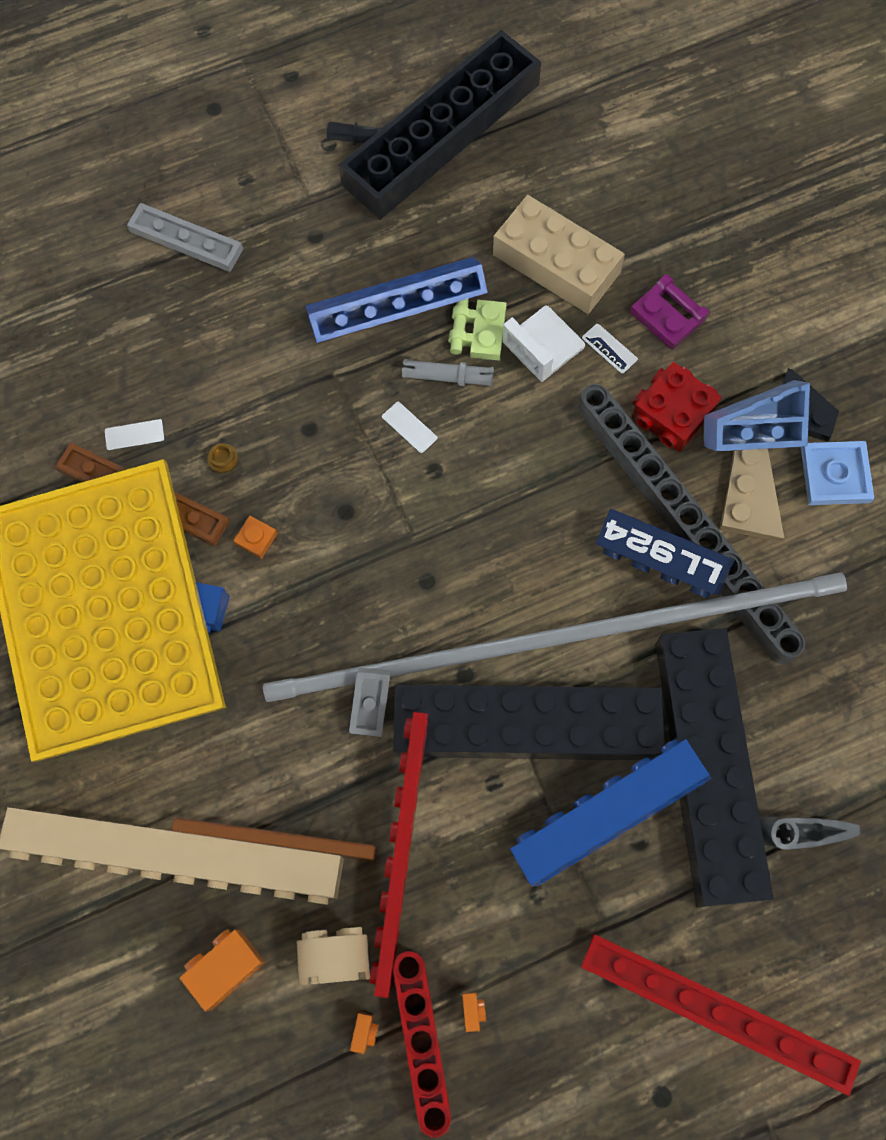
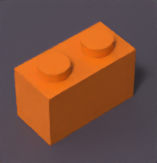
(222, 969)

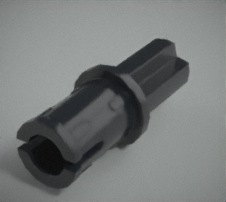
(350, 132)

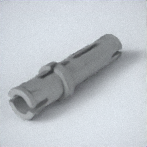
(444, 372)

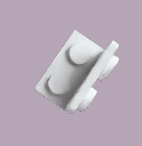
(542, 342)

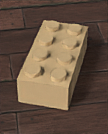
(557, 254)

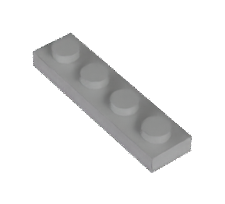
(185, 237)

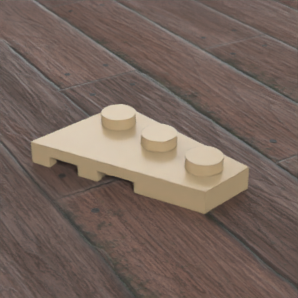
(751, 497)

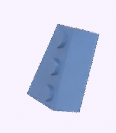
(762, 421)

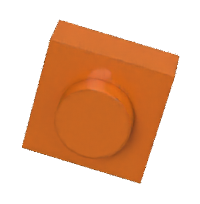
(255, 537)
(473, 1011)
(364, 1033)

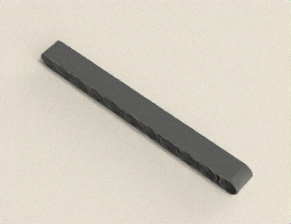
(685, 505)

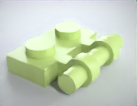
(487, 330)

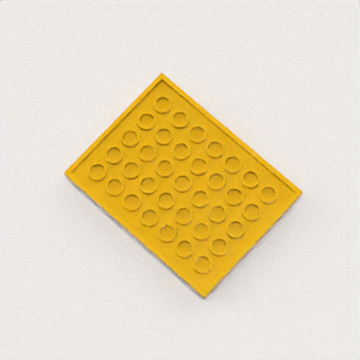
(103, 612)

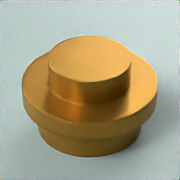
(222, 458)

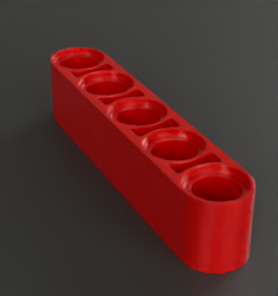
(420, 1060)

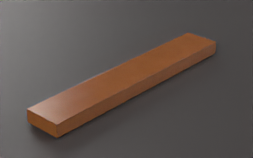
(195, 518)
(278, 839)

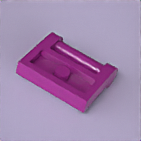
(663, 318)

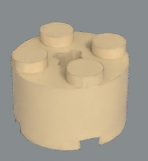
(334, 957)

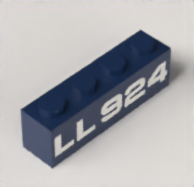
(664, 552)

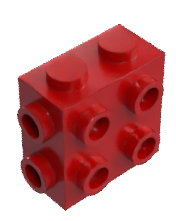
(675, 406)

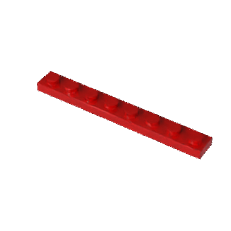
(397, 866)
(721, 1014)

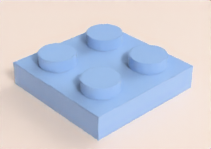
(837, 473)

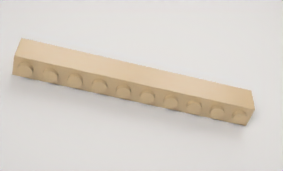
(171, 853)

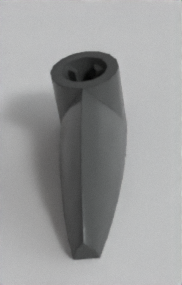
(805, 832)

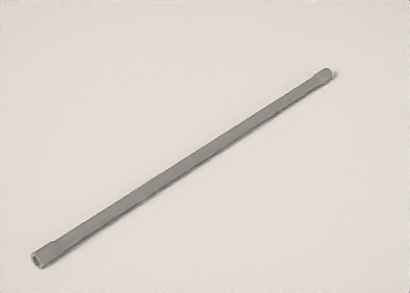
(815, 587)

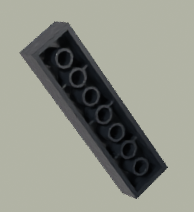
(440, 124)
(533, 722)
(723, 813)

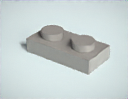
(369, 702)

